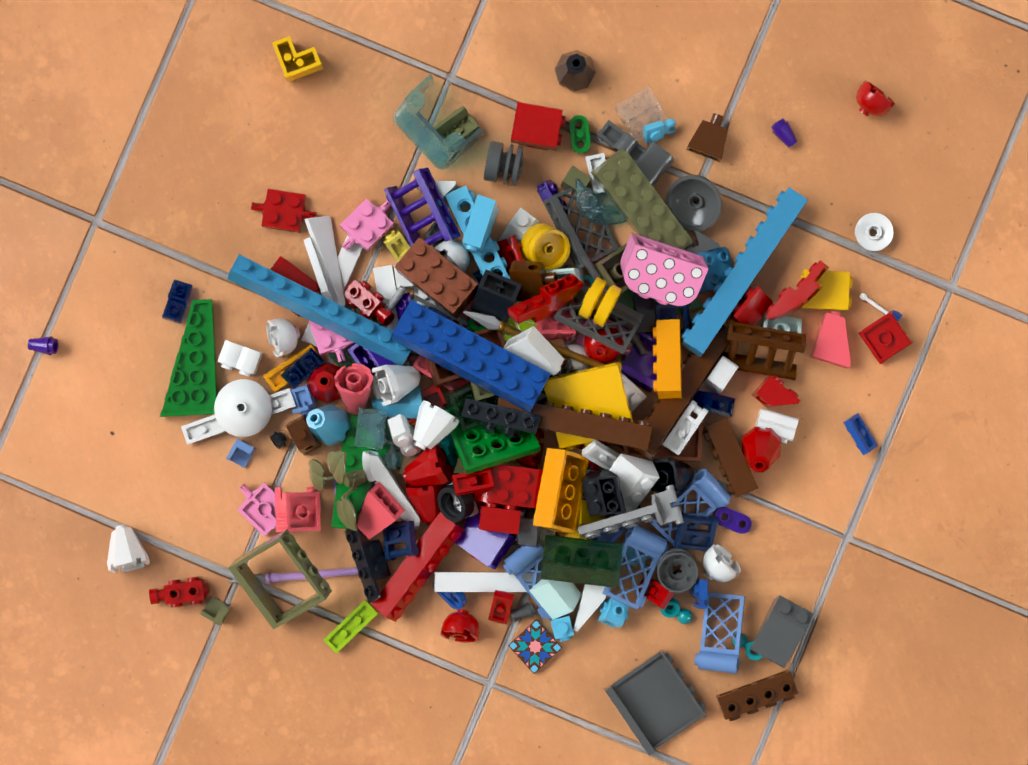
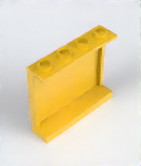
(590, 389)

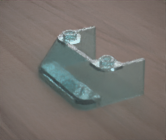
(438, 150)

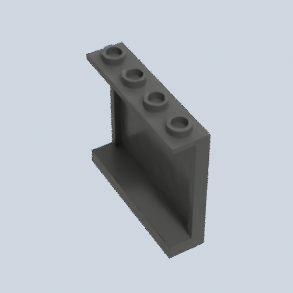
(655, 701)

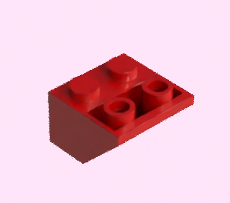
(752, 307)
(773, 393)
(499, 519)

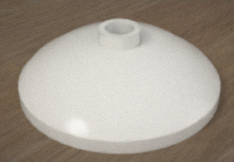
(256, 411)

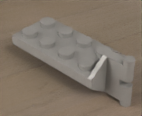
(660, 509)

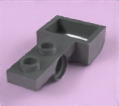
(651, 161)

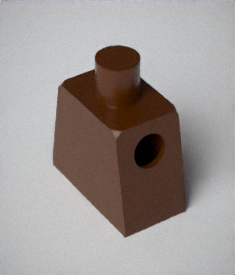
(709, 139)
(531, 276)
(302, 435)

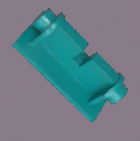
(449, 449)

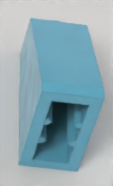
(480, 224)
(407, 406)

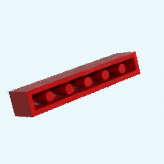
(416, 569)

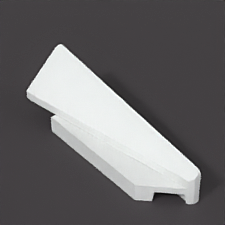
(324, 258)

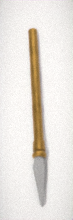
(493, 323)

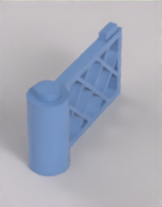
(709, 489)
(650, 545)
(521, 562)
(716, 658)

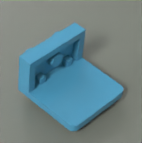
(718, 263)

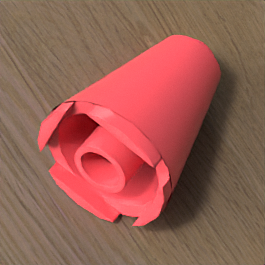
(354, 386)

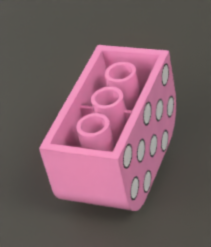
(662, 271)

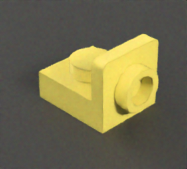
(396, 244)

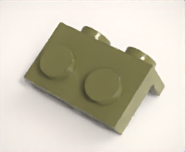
(457, 122)

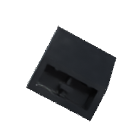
(496, 295)
(603, 493)

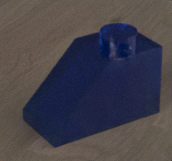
(715, 403)

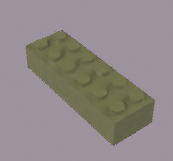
(639, 201)

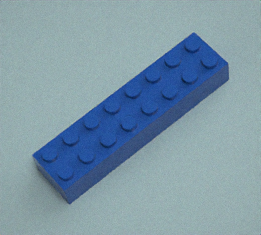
(470, 356)

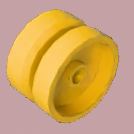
(545, 245)
(597, 300)

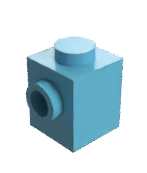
(562, 628)

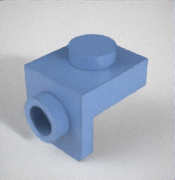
(303, 399)

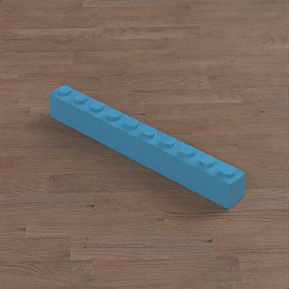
(744, 272)
(317, 309)

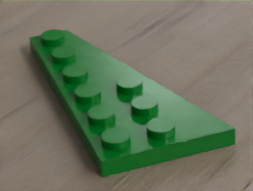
(194, 373)

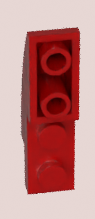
(551, 298)
(793, 300)

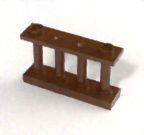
(767, 337)

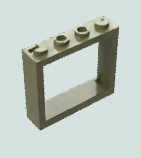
(261, 597)

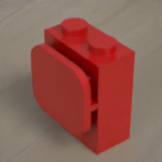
(537, 126)

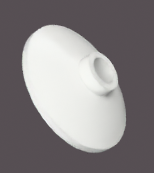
(883, 229)

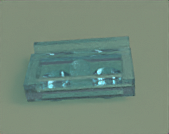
(370, 428)
(393, 458)

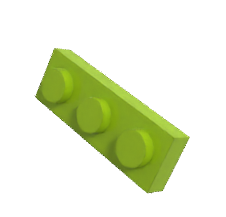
(350, 626)

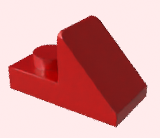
(476, 482)
(657, 593)
(501, 607)

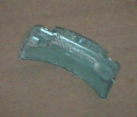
(597, 206)

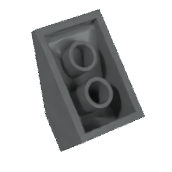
(781, 631)

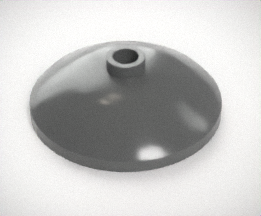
(689, 213)

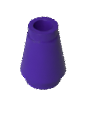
(784, 132)
(44, 345)

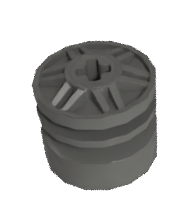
(503, 163)
(677, 580)

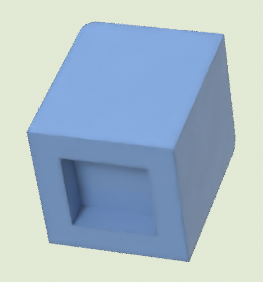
(241, 453)

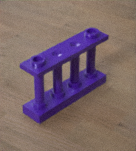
(436, 203)

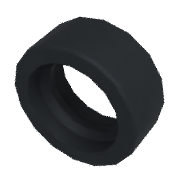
(447, 508)

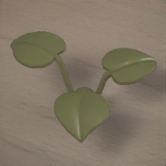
(337, 465)

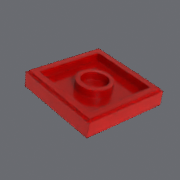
(885, 337)

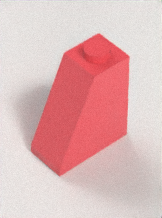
(832, 341)
(378, 511)

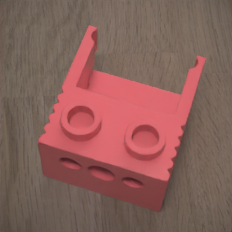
(553, 329)
(297, 510)

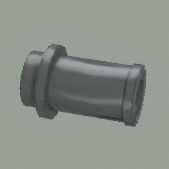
(522, 612)

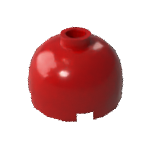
(873, 100)
(600, 351)
(461, 626)

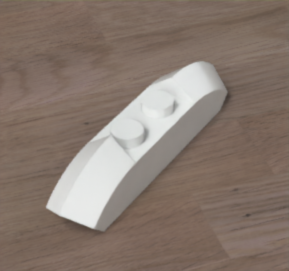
(376, 471)

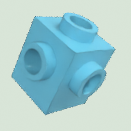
(613, 613)

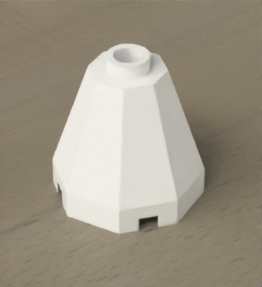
(394, 382)
(432, 425)
(126, 551)

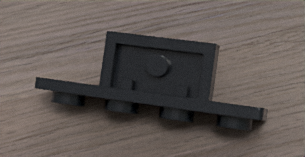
(501, 419)
(369, 562)

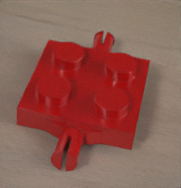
(283, 210)

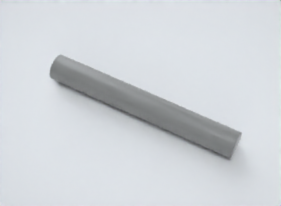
(394, 300)

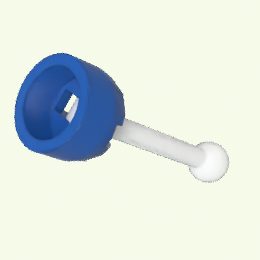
(863, 296)

